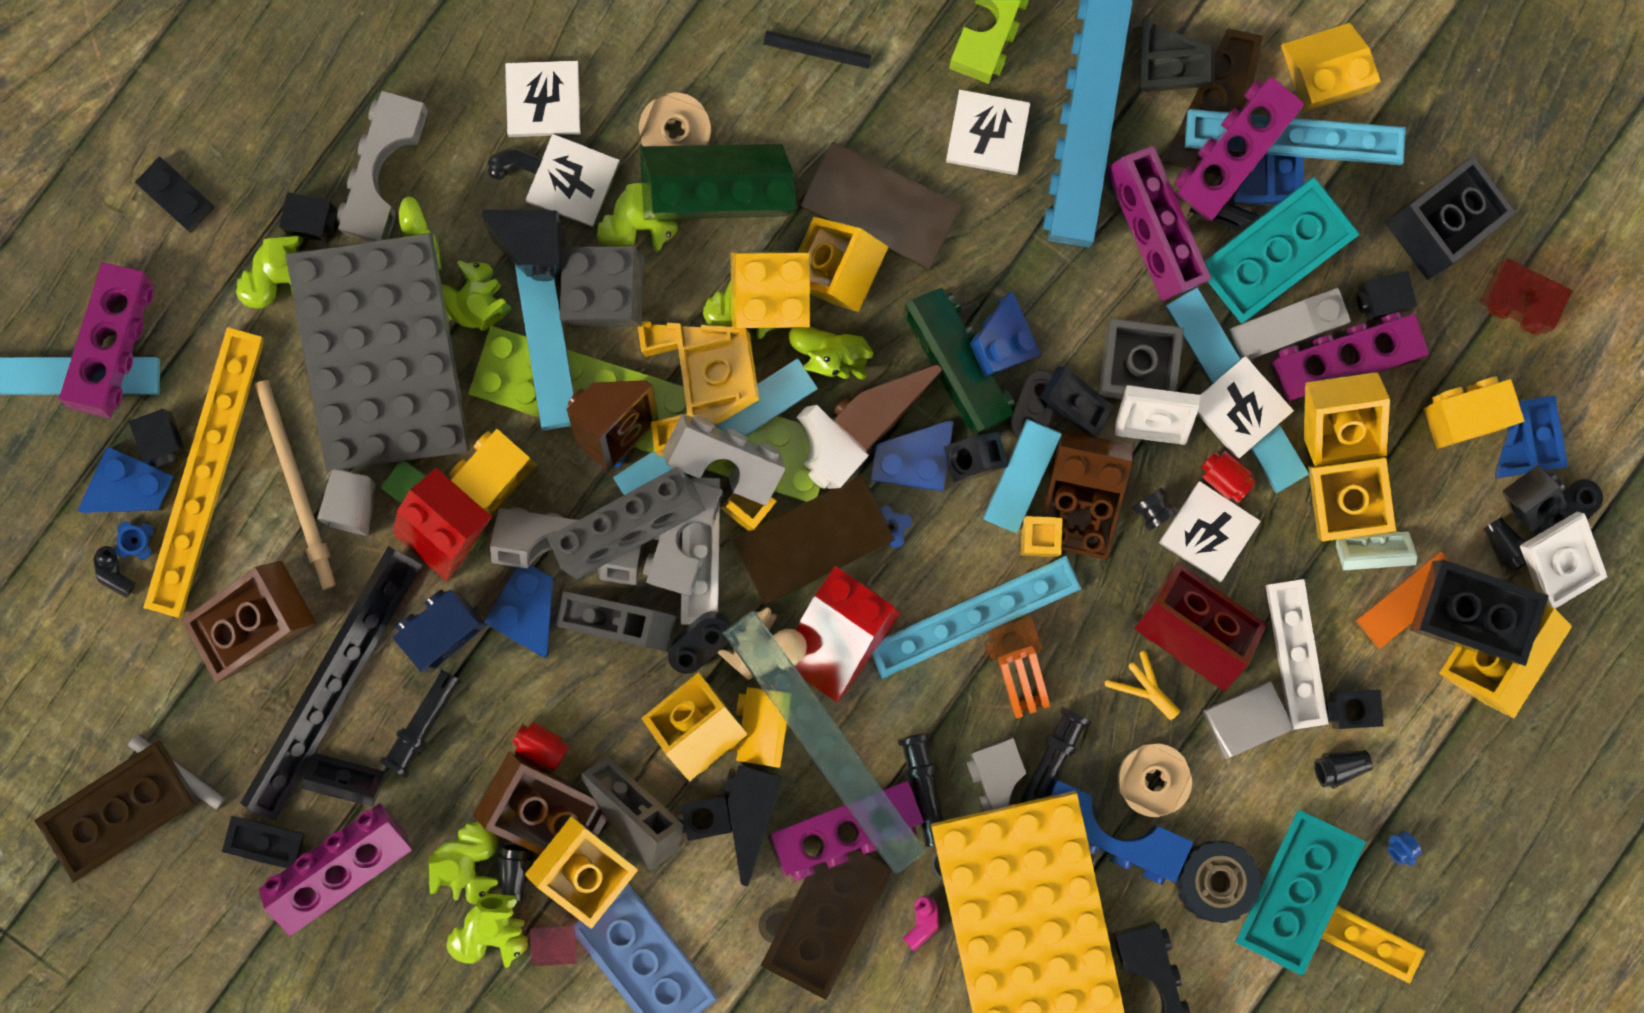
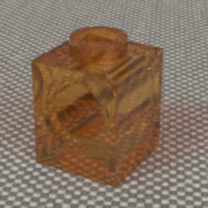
(1023, 628)

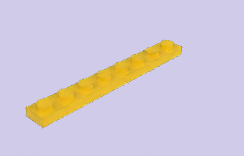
(204, 473)

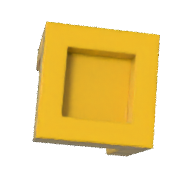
(746, 511)
(1041, 536)

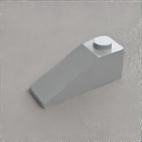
(1290, 325)

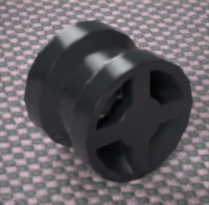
(1155, 509)

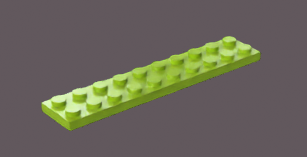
(507, 380)

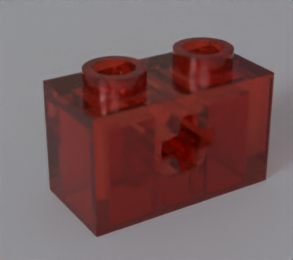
(1545, 297)

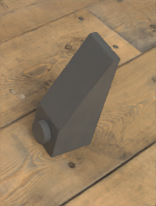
(615, 621)
(634, 814)

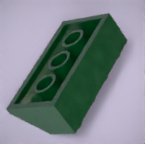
(716, 181)
(946, 344)

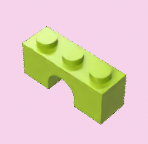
(980, 52)

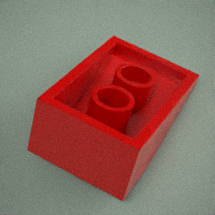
(439, 523)
(842, 632)

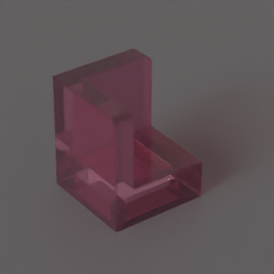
(553, 945)

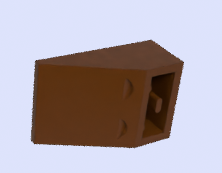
(1087, 491)

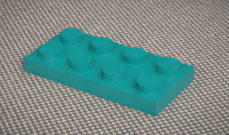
(1279, 249)
(1300, 892)

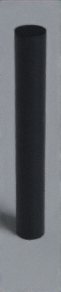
(817, 49)

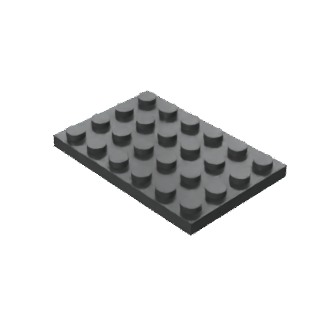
(378, 351)

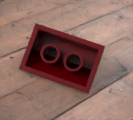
(1201, 627)

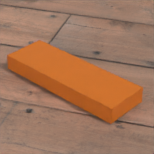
(1396, 608)

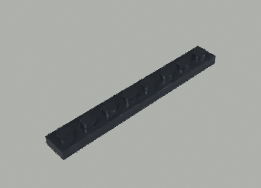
(331, 684)

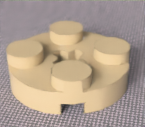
(669, 110)
(1146, 760)

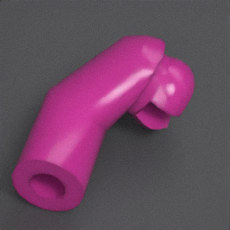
(926, 922)

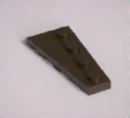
(1234, 74)

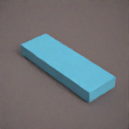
(1022, 475)

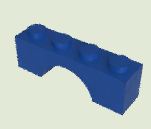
(1156, 850)

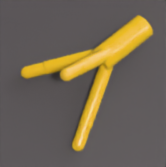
(1152, 691)

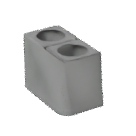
(349, 502)
(1247, 720)

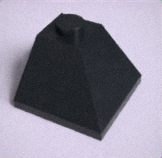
(529, 240)

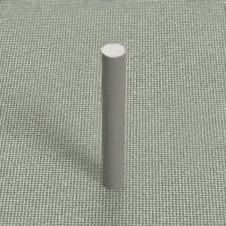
(197, 786)

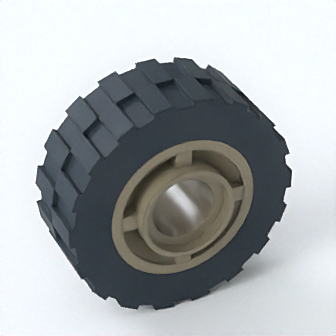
(1240, 886)

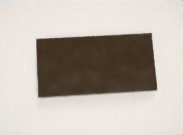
(882, 204)
(813, 539)
(116, 811)
(826, 922)

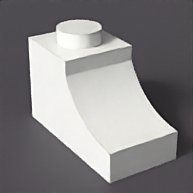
(831, 451)

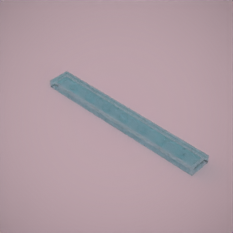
(824, 741)

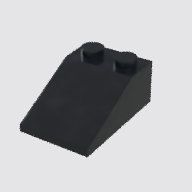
(1450, 218)
(1479, 612)
(750, 808)

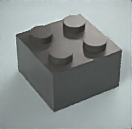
(601, 286)
(1139, 357)

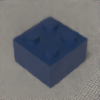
(438, 630)

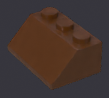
(611, 418)

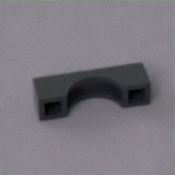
(1144, 952)

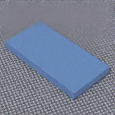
(644, 959)

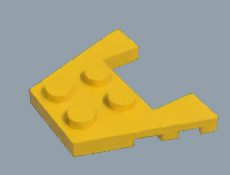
(714, 370)

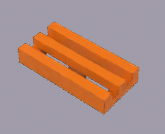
(1030, 702)

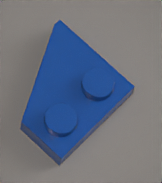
(1270, 180)
(1004, 339)
(1534, 441)
(914, 458)
(126, 486)
(525, 609)

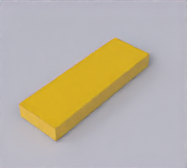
(1373, 944)

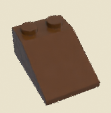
(878, 409)
(248, 620)
(534, 804)

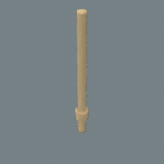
(317, 551)

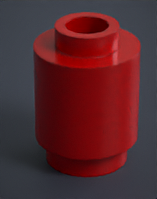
(1228, 475)
(540, 746)

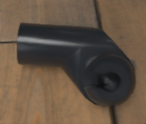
(511, 158)
(108, 572)

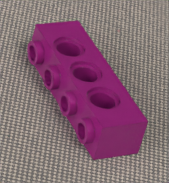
(1281, 109)
(1157, 223)
(111, 287)
(1405, 347)
(788, 842)
(326, 886)

